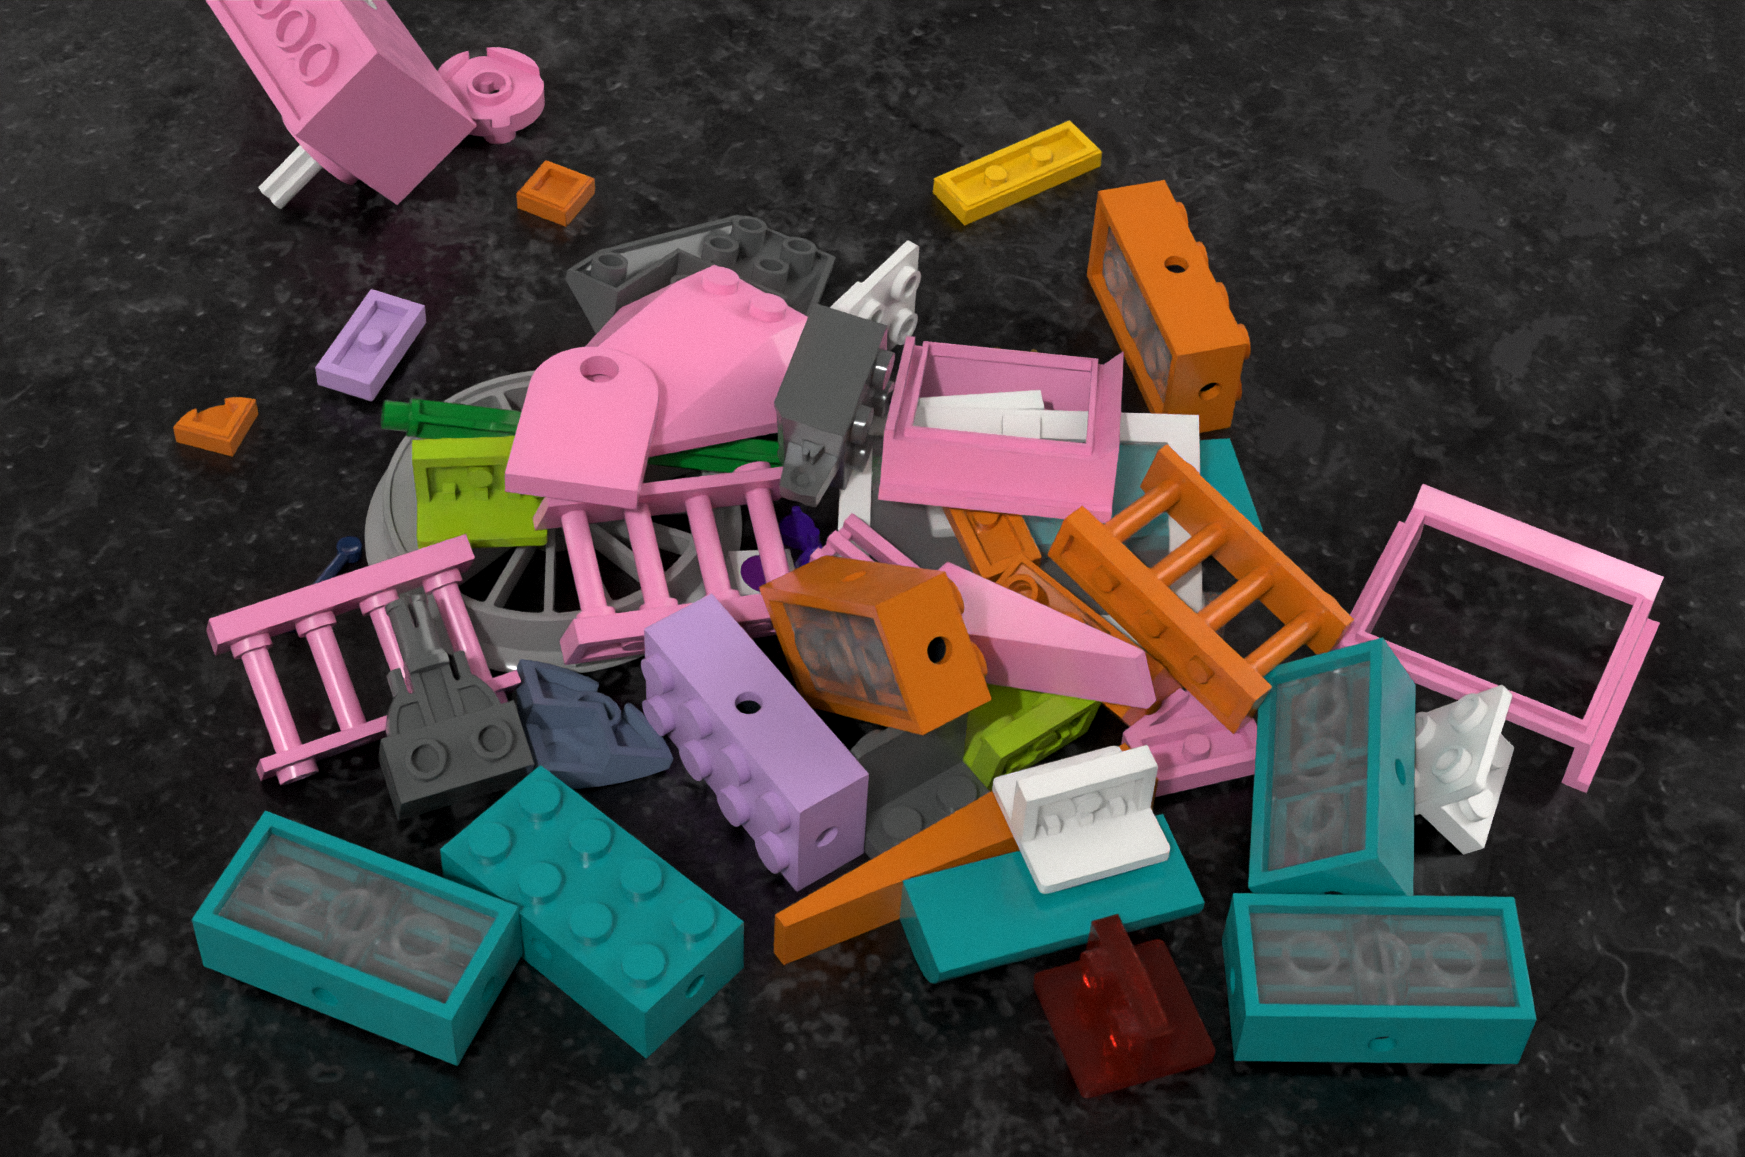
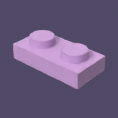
(371, 345)

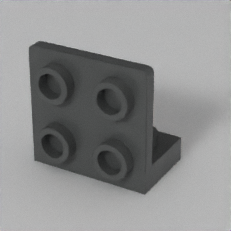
(913, 781)

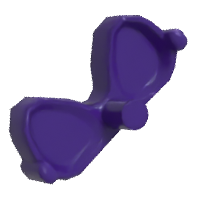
(800, 533)

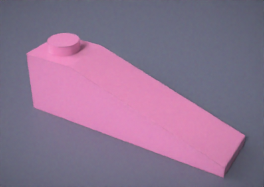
(1047, 650)

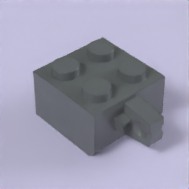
(830, 401)

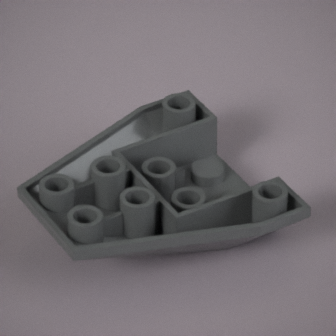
(741, 243)

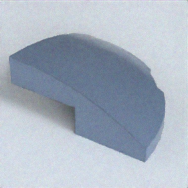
(582, 731)

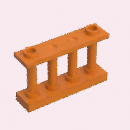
(1163, 623)

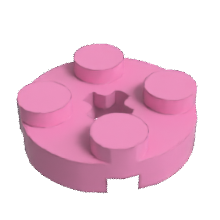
(500, 113)

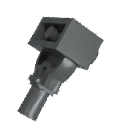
(448, 734)

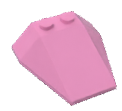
(714, 354)

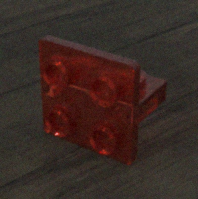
(1122, 1012)

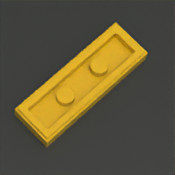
(1017, 172)

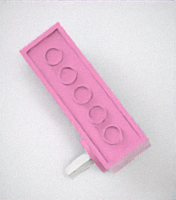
(347, 91)

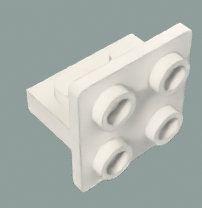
(1462, 766)
(1084, 816)

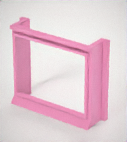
(996, 469)
(1546, 553)

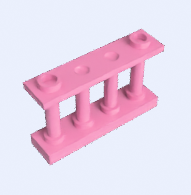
(313, 616)
(602, 632)

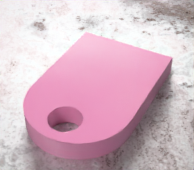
(585, 435)

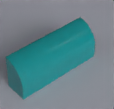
(996, 916)

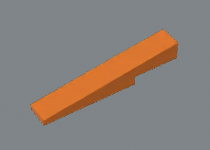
(873, 891)

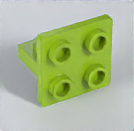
(464, 493)

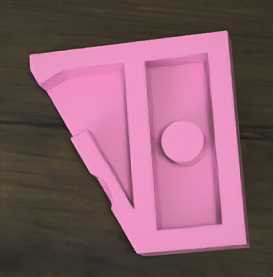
(1192, 745)

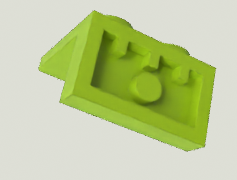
(1022, 729)

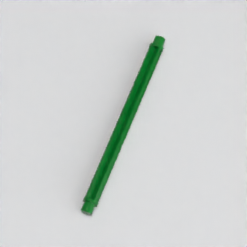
(451, 420)

